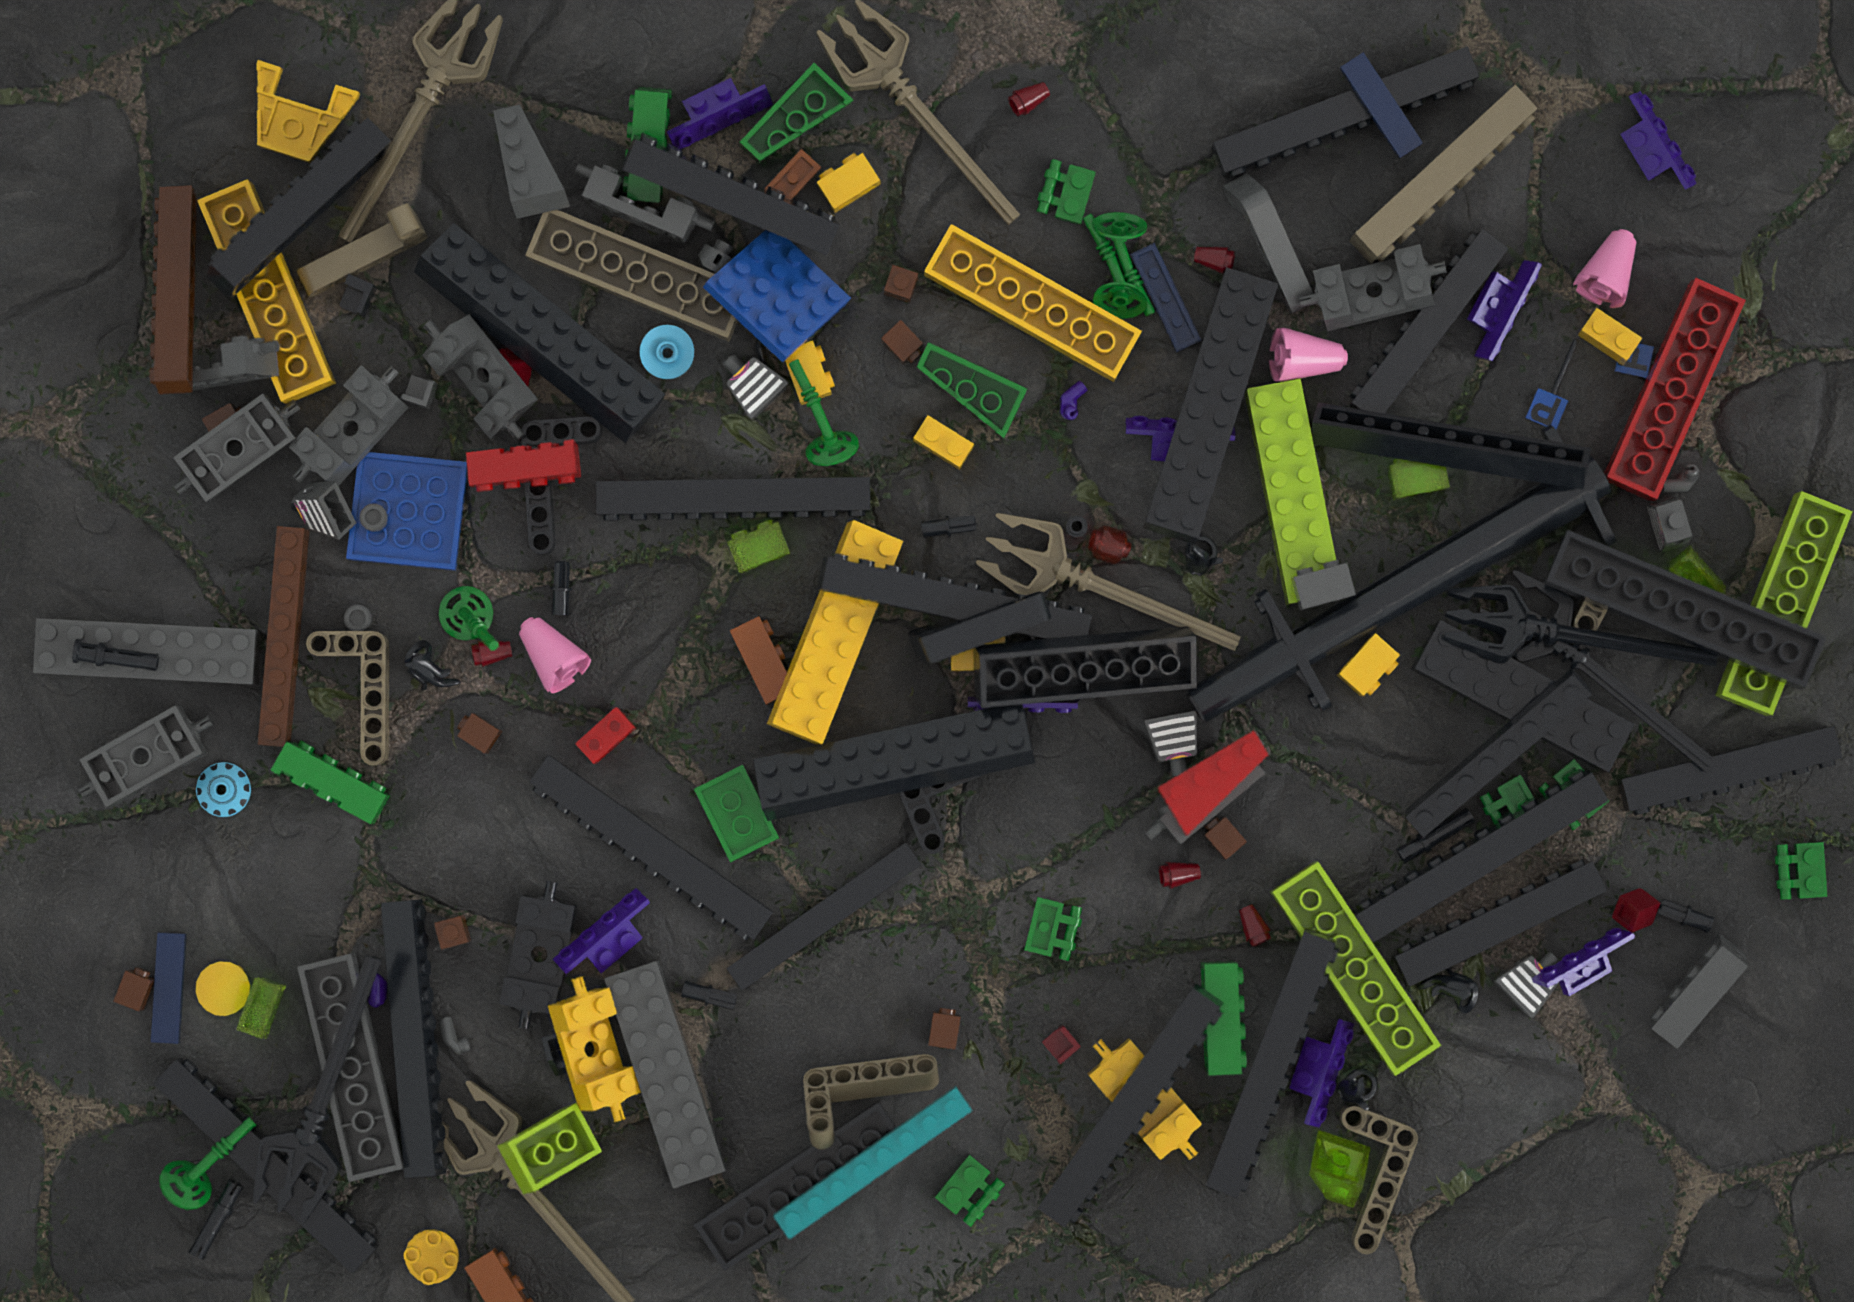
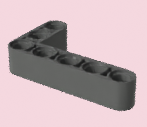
(1256, 206)

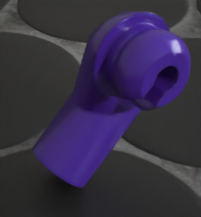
(1069, 398)
(378, 992)

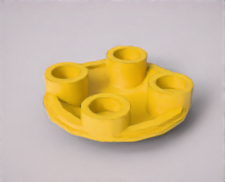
(222, 988)
(431, 1256)

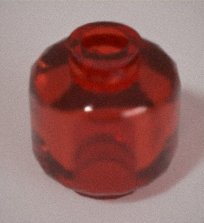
(1109, 544)

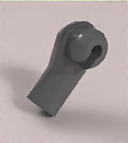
(1684, 481)
(450, 1038)

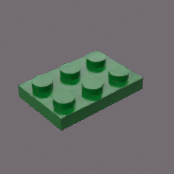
(736, 813)

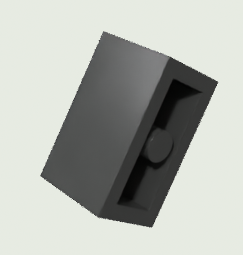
(1324, 585)

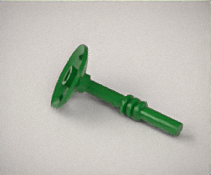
(1119, 233)
(1122, 292)
(829, 438)
(472, 625)
(193, 1172)

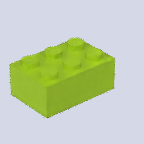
(549, 1148)

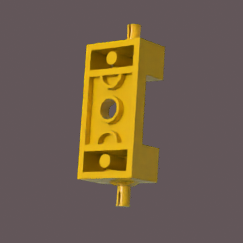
(602, 1077)
(1169, 1123)

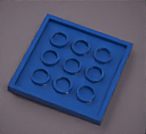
(422, 508)

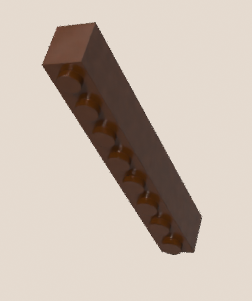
(174, 290)
(283, 636)

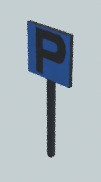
(1638, 362)
(1546, 406)

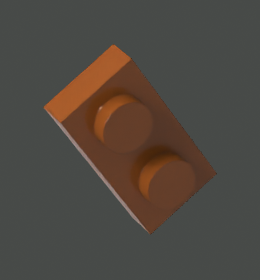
(795, 175)

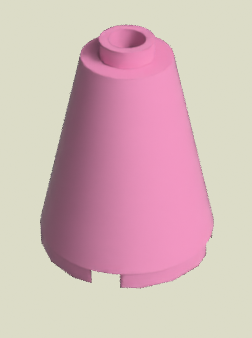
(1609, 270)
(1303, 355)
(552, 654)

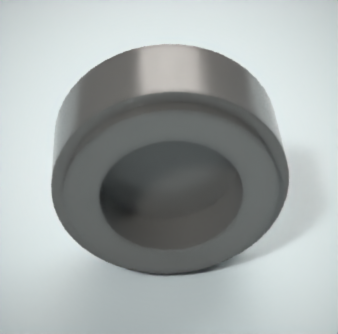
(373, 517)
(358, 618)

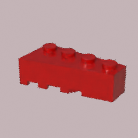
(523, 465)
(1207, 783)

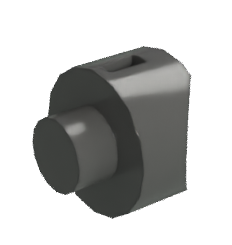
(708, 254)

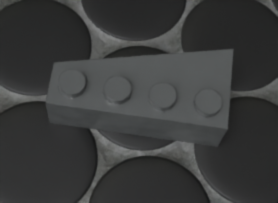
(528, 172)
(1699, 991)

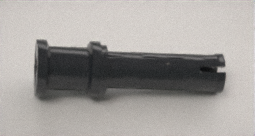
(102, 654)

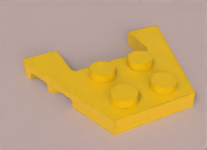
(292, 126)

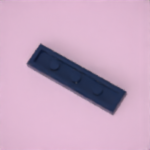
(1381, 105)
(1165, 297)
(168, 988)

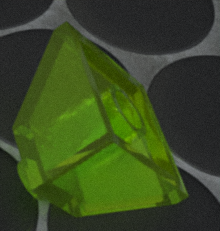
(1339, 1168)

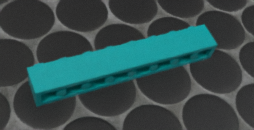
(872, 1162)

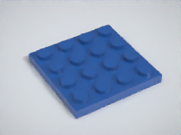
(777, 293)

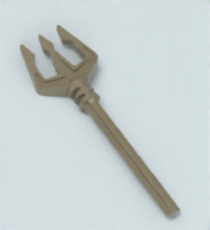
(442, 69)
(885, 72)
(1055, 567)
(490, 1158)

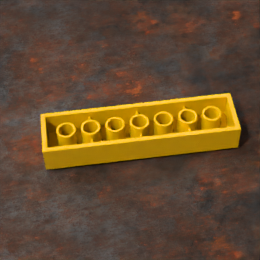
(271, 299)
(1032, 303)
(830, 643)

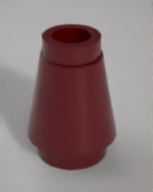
(1027, 98)
(1215, 258)
(484, 656)
(1177, 874)
(1254, 926)

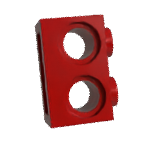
(605, 735)

